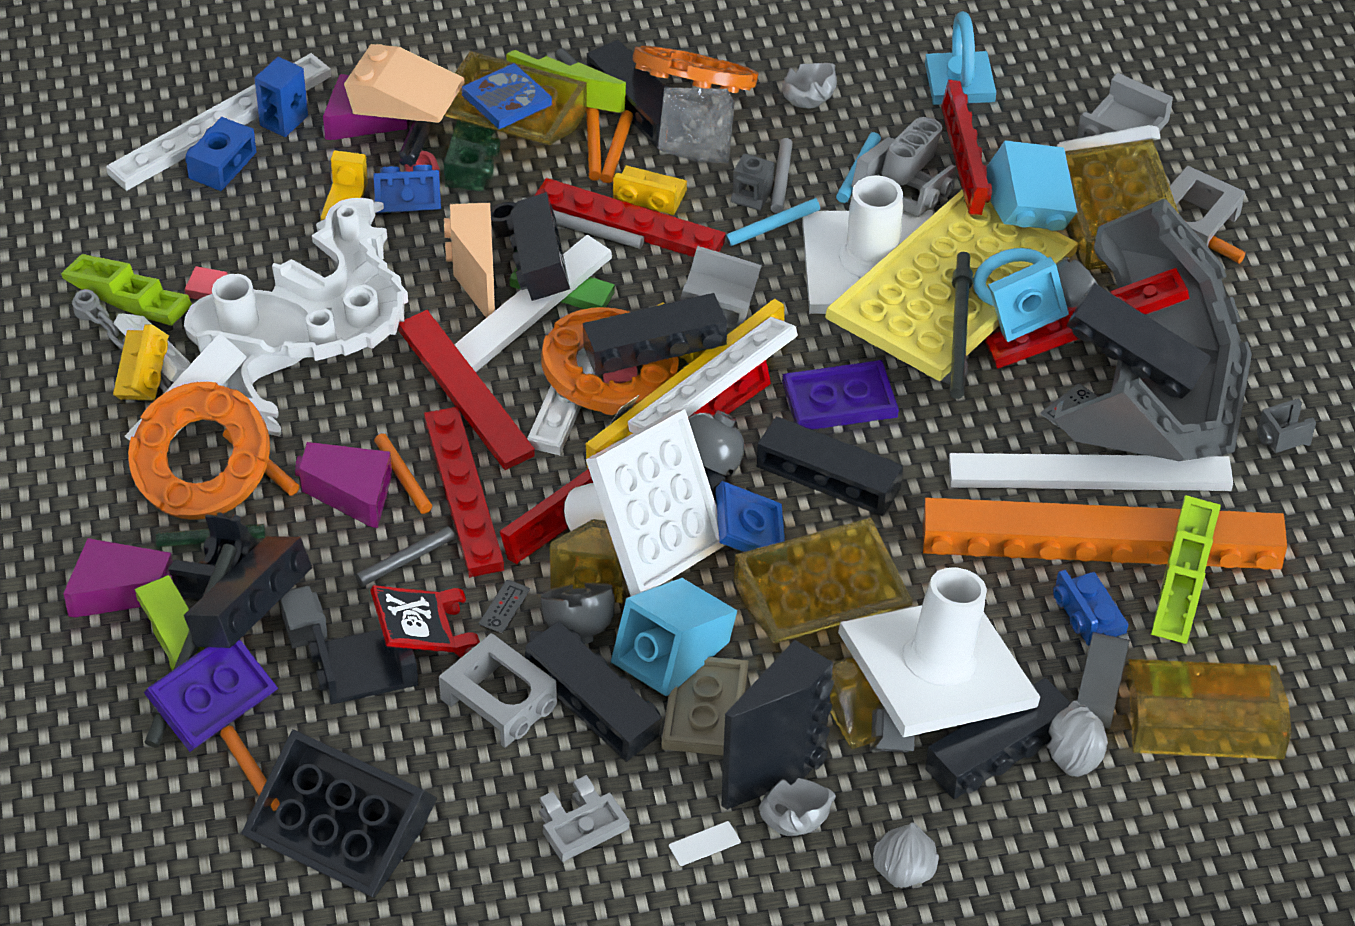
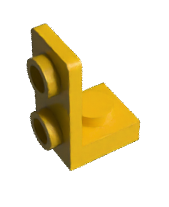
(348, 177)

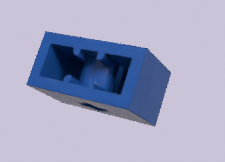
(281, 96)

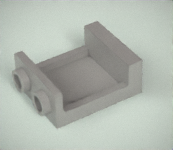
(1126, 107)

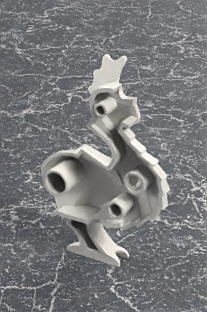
(304, 310)

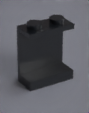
(361, 665)

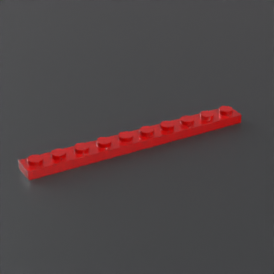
(548, 517)

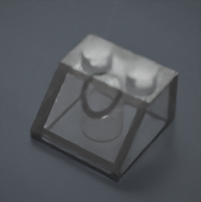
(697, 124)

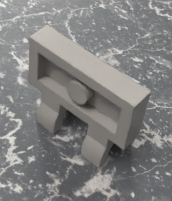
(584, 827)

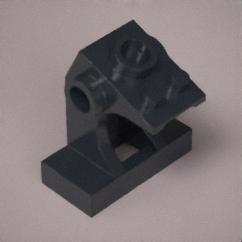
(193, 577)

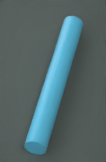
(846, 190)
(773, 222)

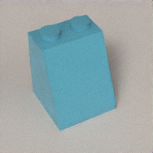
(1031, 186)
(671, 633)

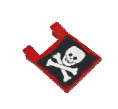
(419, 619)

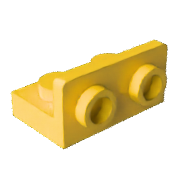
(649, 189)
(141, 364)

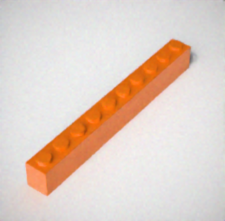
(1093, 533)

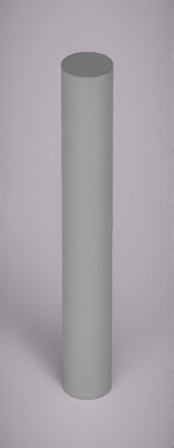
(781, 175)
(599, 230)

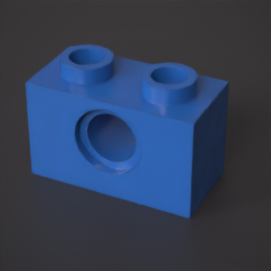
(220, 153)

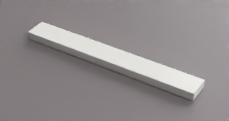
(173, 145)
(1088, 472)

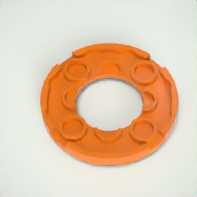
(694, 66)
(588, 390)
(174, 411)

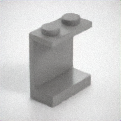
(727, 277)

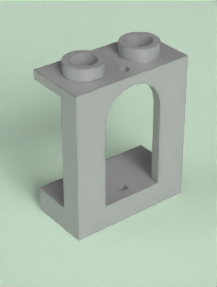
(931, 188)
(1212, 194)
(513, 721)

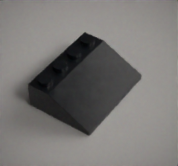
(777, 726)
(338, 814)

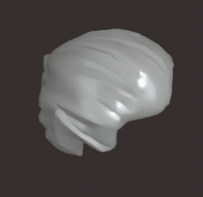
(810, 84)
(1077, 740)
(796, 807)
(906, 856)

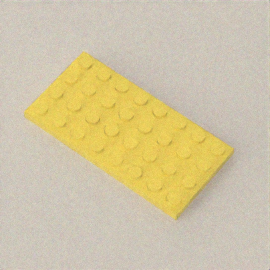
(910, 295)

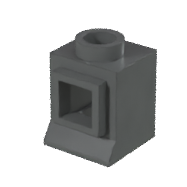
(752, 172)
(1281, 428)
(299, 612)
(887, 735)

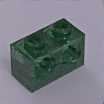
(470, 156)

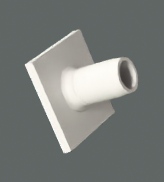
(850, 243)
(653, 502)
(939, 659)

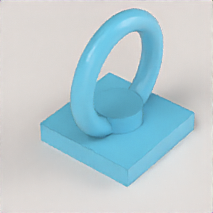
(961, 65)
(1025, 297)

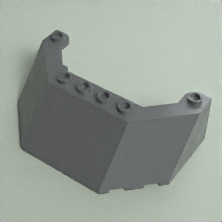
(1137, 412)

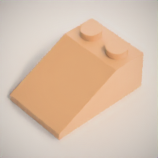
(401, 85)
(472, 252)

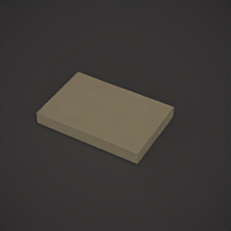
(699, 706)

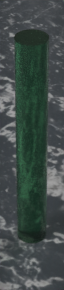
(199, 536)

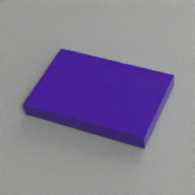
(840, 395)
(210, 692)

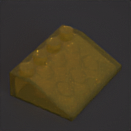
(544, 126)
(1111, 184)
(819, 581)
(1208, 709)

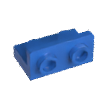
(408, 190)
(1088, 606)

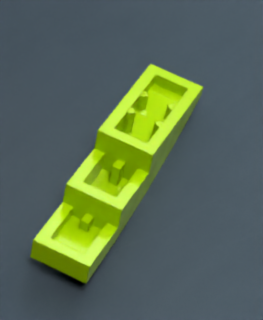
(602, 89)
(120, 287)
(1185, 569)
(165, 611)

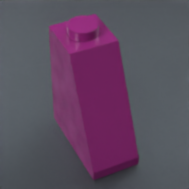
(342, 123)
(347, 479)
(109, 575)

